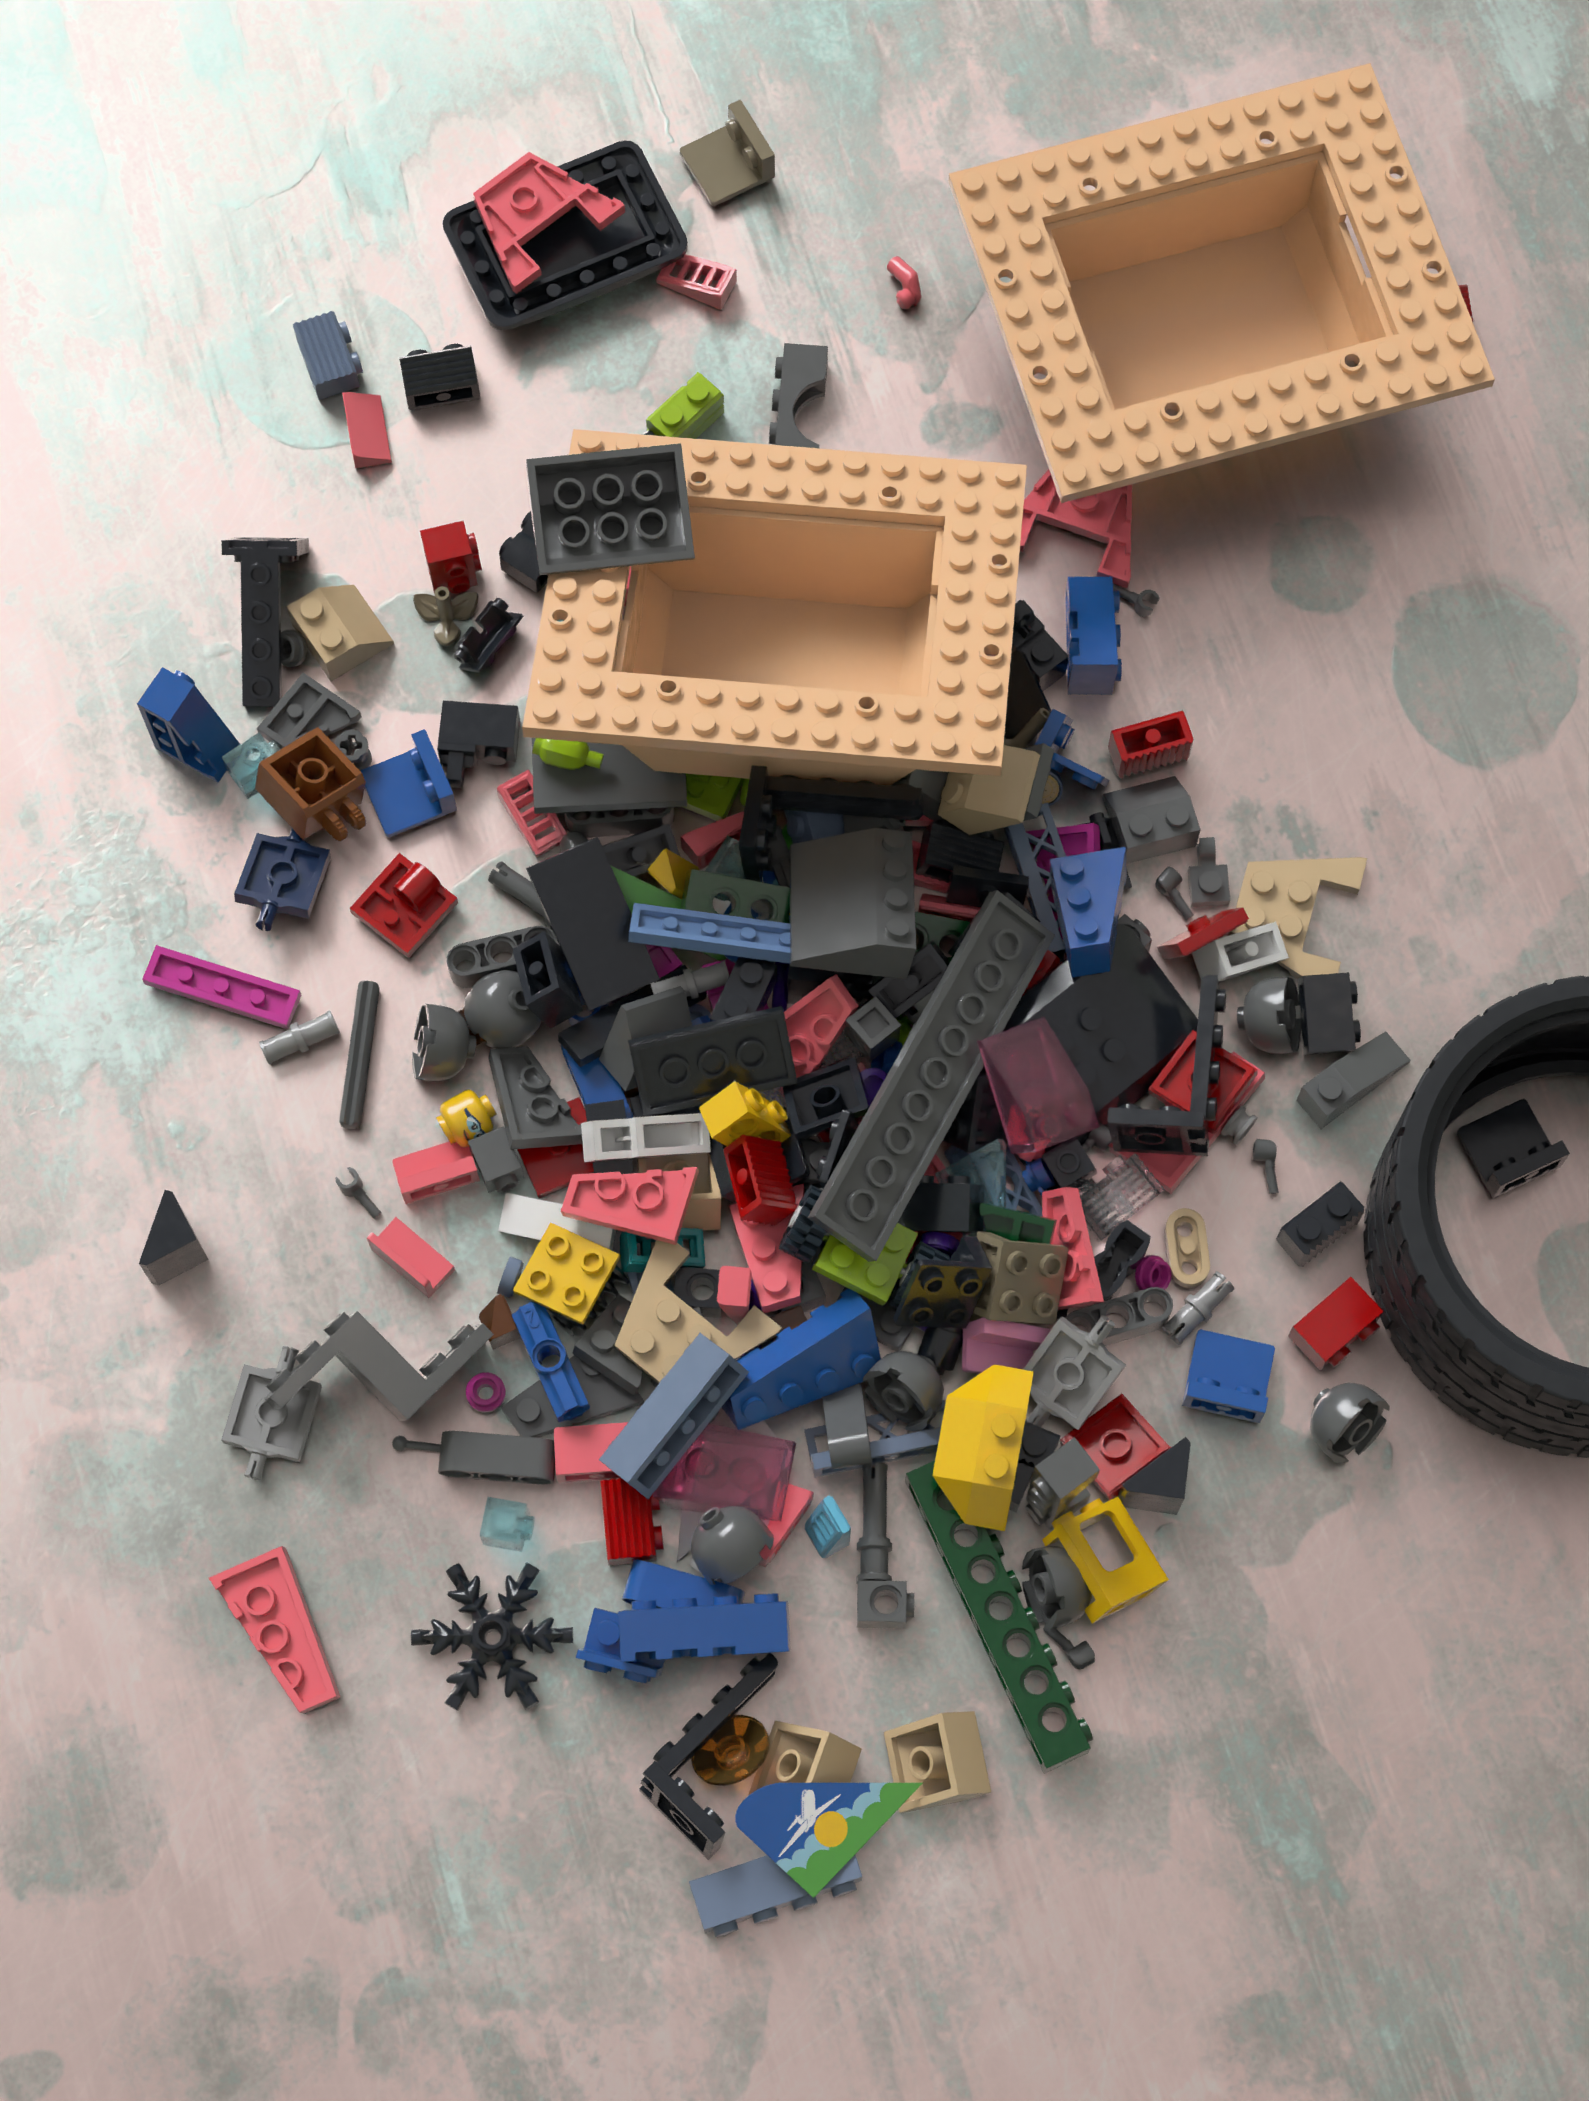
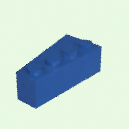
(806, 1362)
(704, 1629)

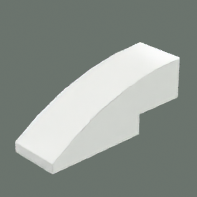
(644, 1137)
(532, 1216)

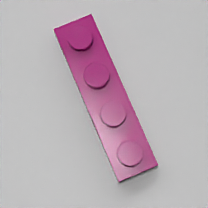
(222, 987)

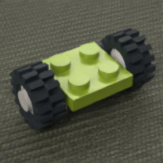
(846, 1267)

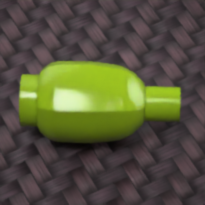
(566, 754)

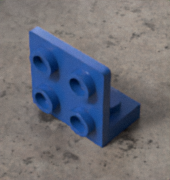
(1058, 733)
(409, 788)
(1229, 1376)
(603, 1650)

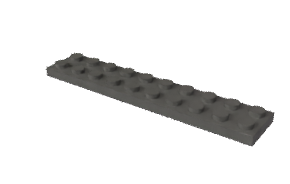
(931, 1077)

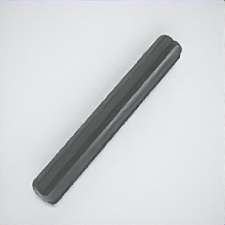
(359, 1055)

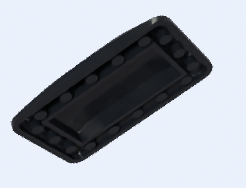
(572, 252)
(1112, 1023)

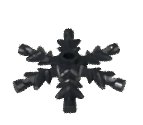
(484, 1623)

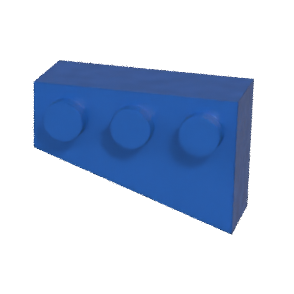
(1092, 635)
(185, 724)
(1088, 906)

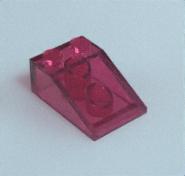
(1036, 1087)
(731, 1470)

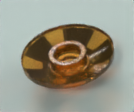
(732, 1752)

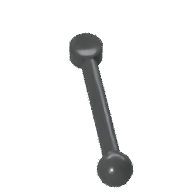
(401, 1443)

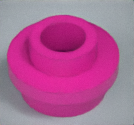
(1153, 1273)
(485, 1380)

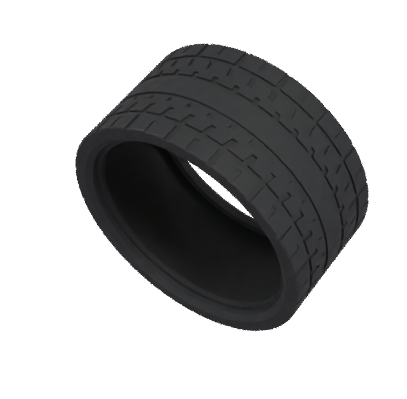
(1426, 1305)

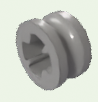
(1239, 1125)

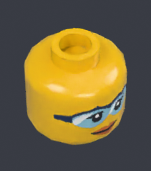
(466, 1117)

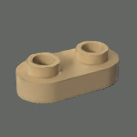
(1187, 1249)

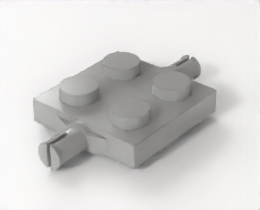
(1072, 1372)
(260, 1427)

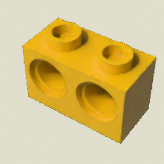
(746, 1112)

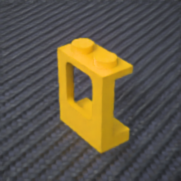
(1110, 1588)

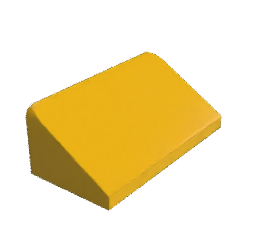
(671, 871)

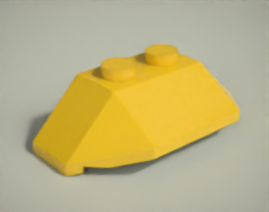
(983, 1444)

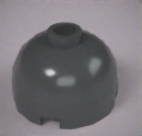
(499, 1010)
(1271, 1016)
(441, 1043)
(905, 1389)
(1347, 1419)
(729, 1543)
(1054, 1587)

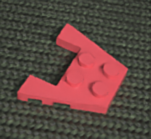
(528, 200)
(1097, 516)

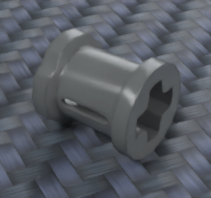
(362, 755)

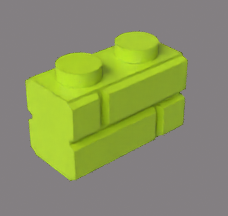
(688, 410)

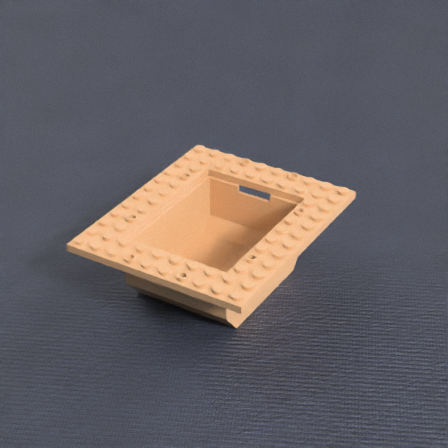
(1216, 283)
(807, 627)

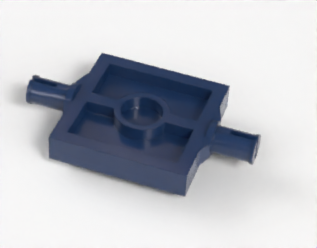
(281, 877)

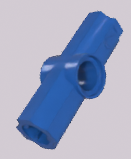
(558, 1381)

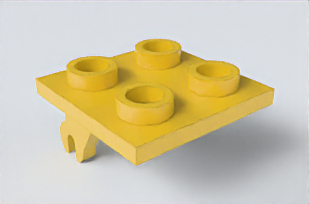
(566, 1273)

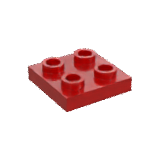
(404, 904)

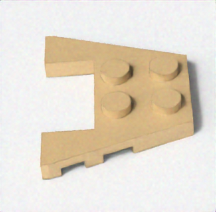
(1286, 895)
(663, 1325)

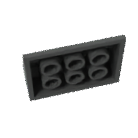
(610, 509)
(618, 784)
(853, 903)

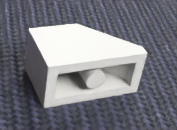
(1241, 952)

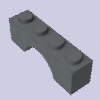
(802, 380)
(1060, 1483)

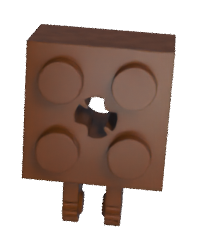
(313, 786)

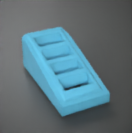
(828, 1528)

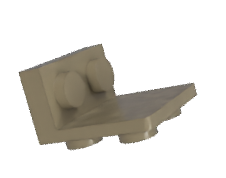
(730, 157)
(1023, 1280)

